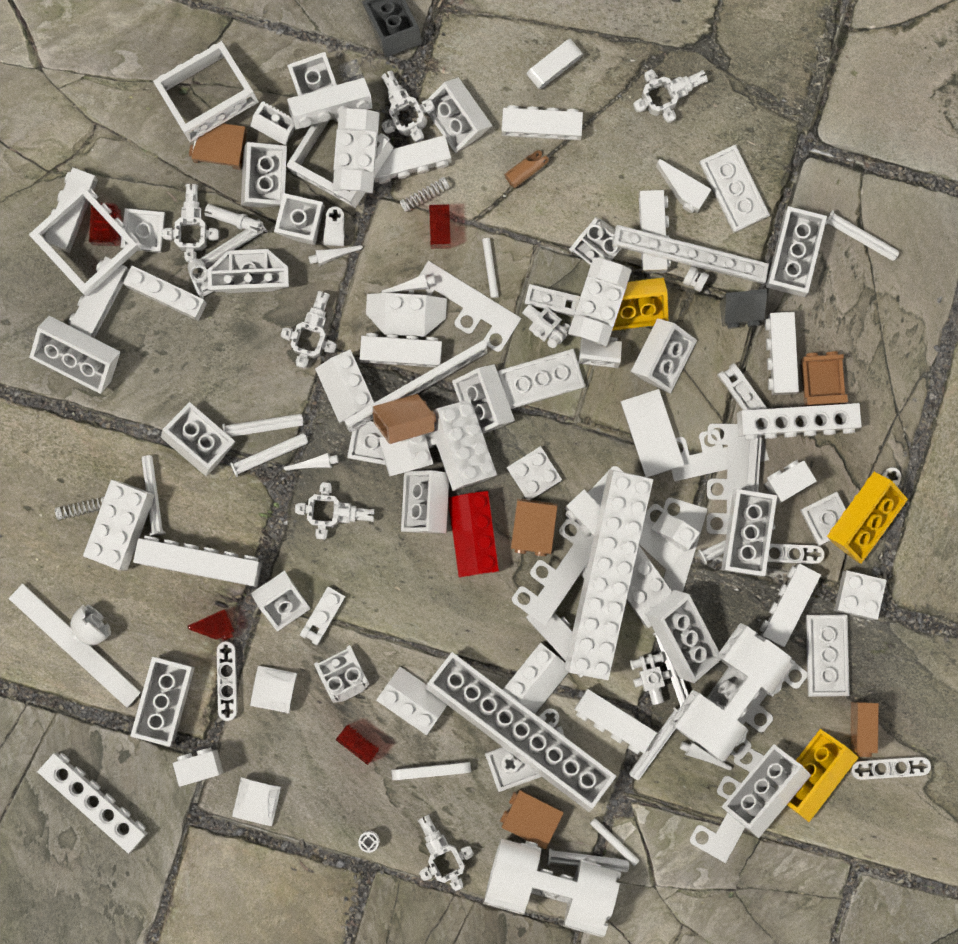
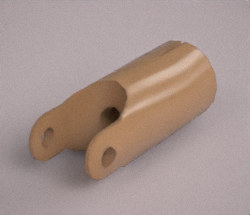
(525, 168)

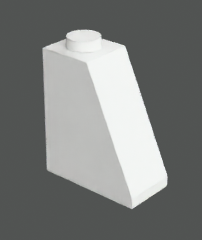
(675, 531)

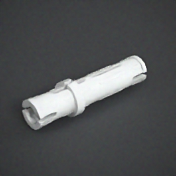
(241, 221)

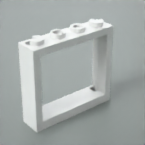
(221, 112)
(294, 164)
(111, 266)

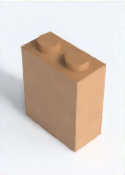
(404, 418)
(534, 527)
(864, 728)
(531, 818)

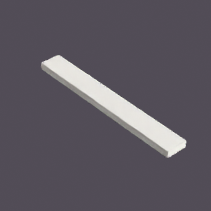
(690, 254)
(420, 383)
(80, 652)

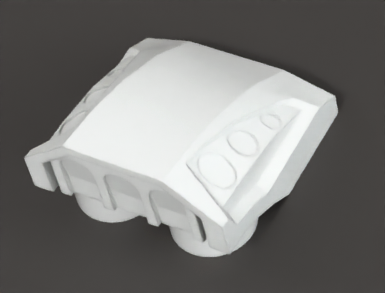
(596, 242)
(342, 675)
(273, 689)
(256, 802)

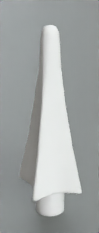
(325, 256)
(418, 283)
(322, 461)
(695, 751)

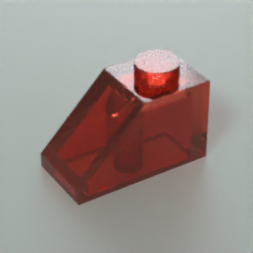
(215, 626)

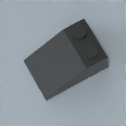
(393, 25)
(743, 308)

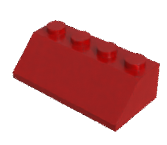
(473, 534)

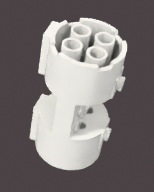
(752, 666)
(588, 896)

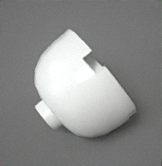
(88, 627)

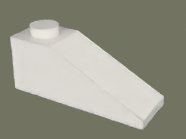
(685, 188)

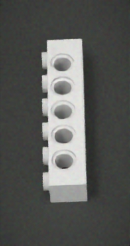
(848, 412)
(50, 772)

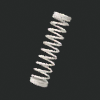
(403, 203)
(58, 513)

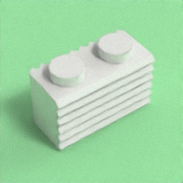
(273, 123)

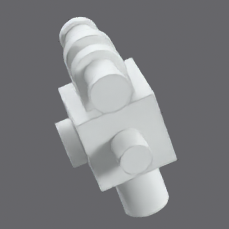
(546, 325)
(651, 678)

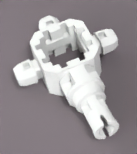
(676, 88)
(400, 102)
(191, 216)
(313, 322)
(342, 511)
(437, 846)

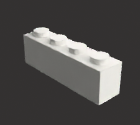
(326, 103)
(542, 123)
(415, 158)
(653, 221)
(64, 231)
(165, 293)
(97, 304)
(400, 351)
(782, 353)
(790, 605)
(555, 633)
(615, 721)

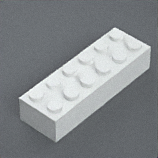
(197, 562)

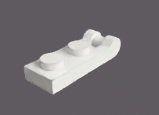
(552, 299)
(741, 389)
(323, 615)

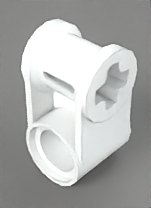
(334, 230)
(200, 279)

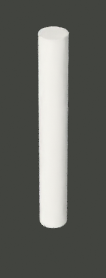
(490, 268)
(614, 842)

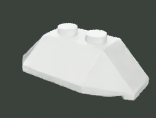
(248, 272)
(406, 313)

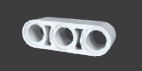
(554, 64)

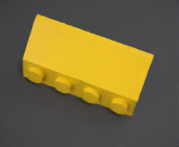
(642, 304)
(867, 517)
(828, 764)

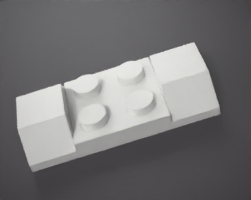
(355, 150)
(600, 301)

